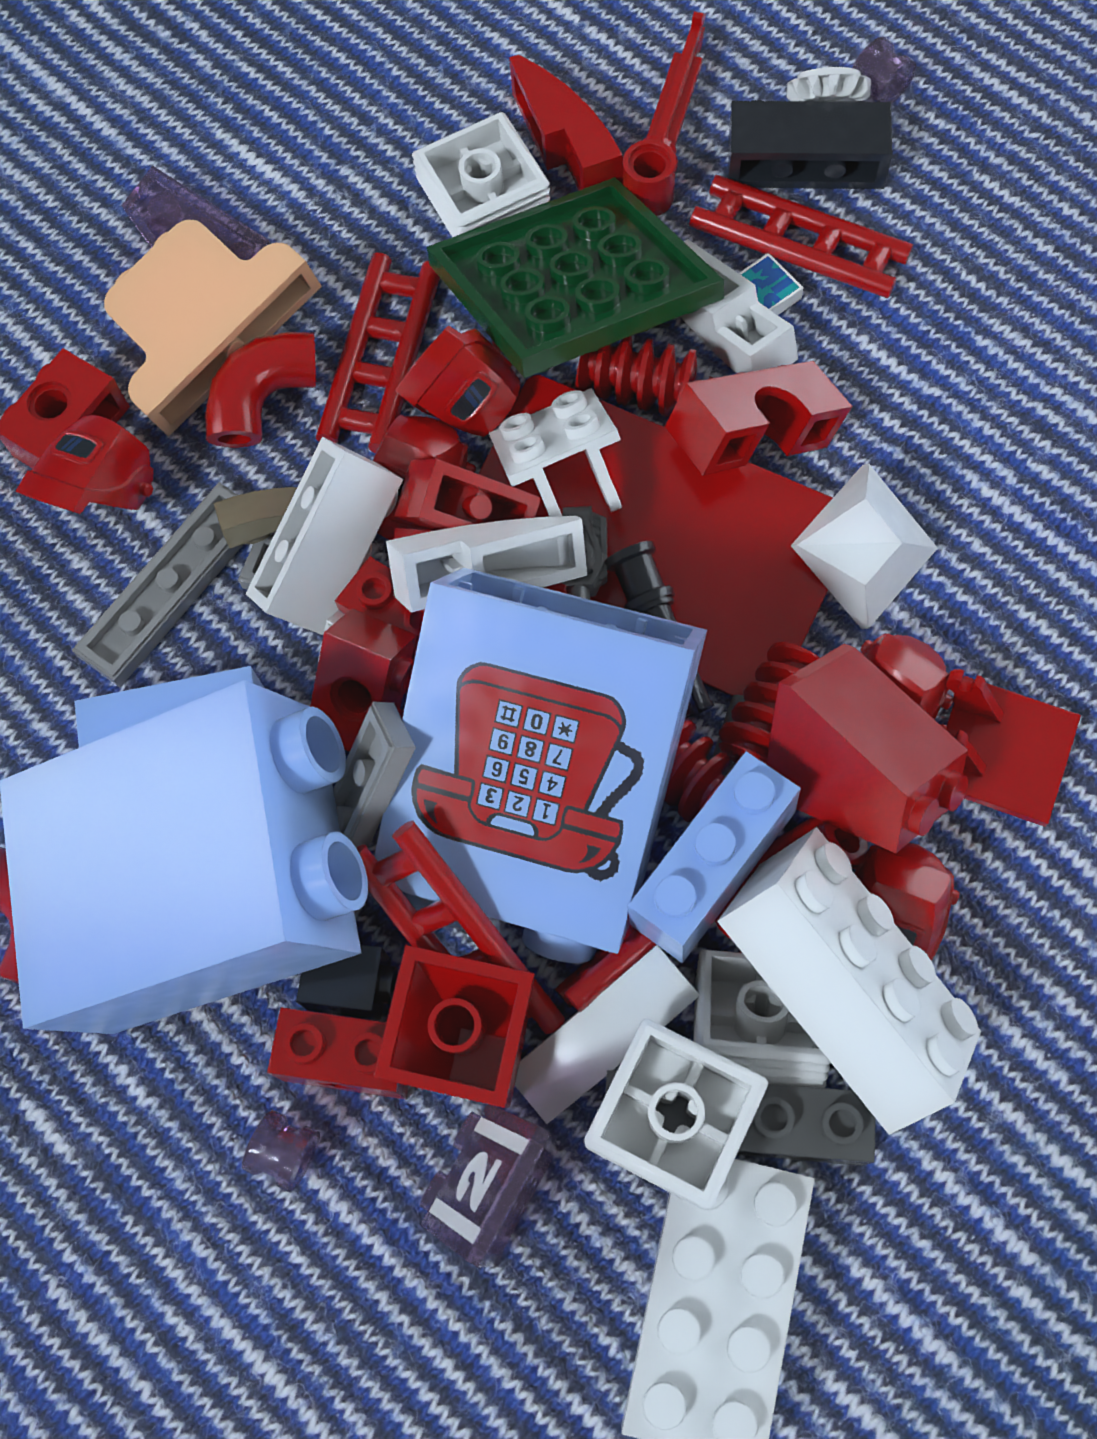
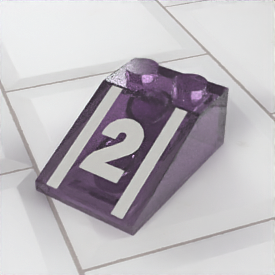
(488, 1185)

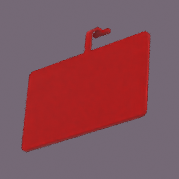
(715, 536)

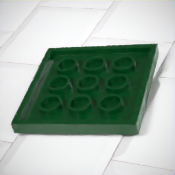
(573, 275)

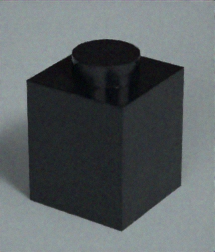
(350, 986)

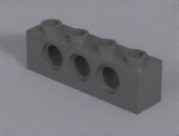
(797, 1125)

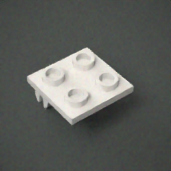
(566, 427)

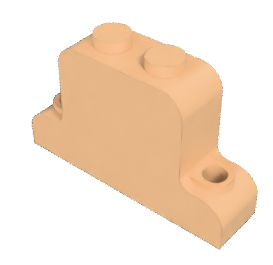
(195, 306)

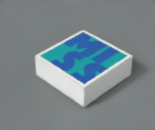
(773, 284)

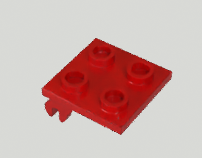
(1012, 747)

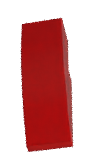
(564, 125)

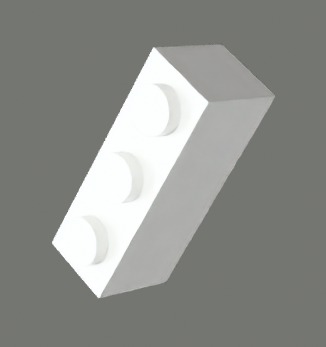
(323, 536)

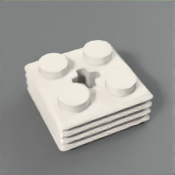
(480, 175)
(751, 1025)
(720, 1100)

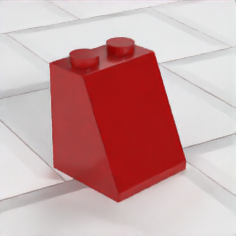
(864, 751)

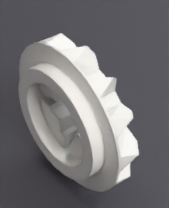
(829, 85)

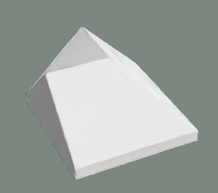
(864, 546)

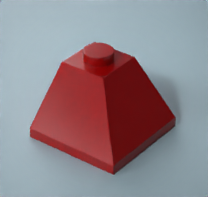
(456, 1026)

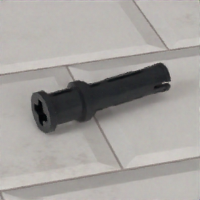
(650, 596)

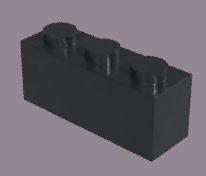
(810, 144)

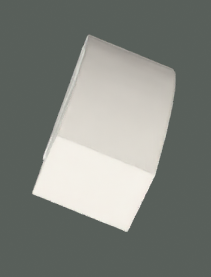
(739, 326)
(523, 550)
(600, 1035)

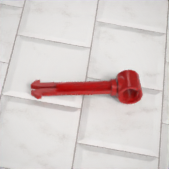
(652, 163)

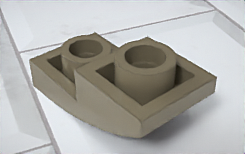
(252, 515)

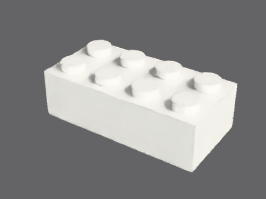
(854, 981)
(720, 1310)

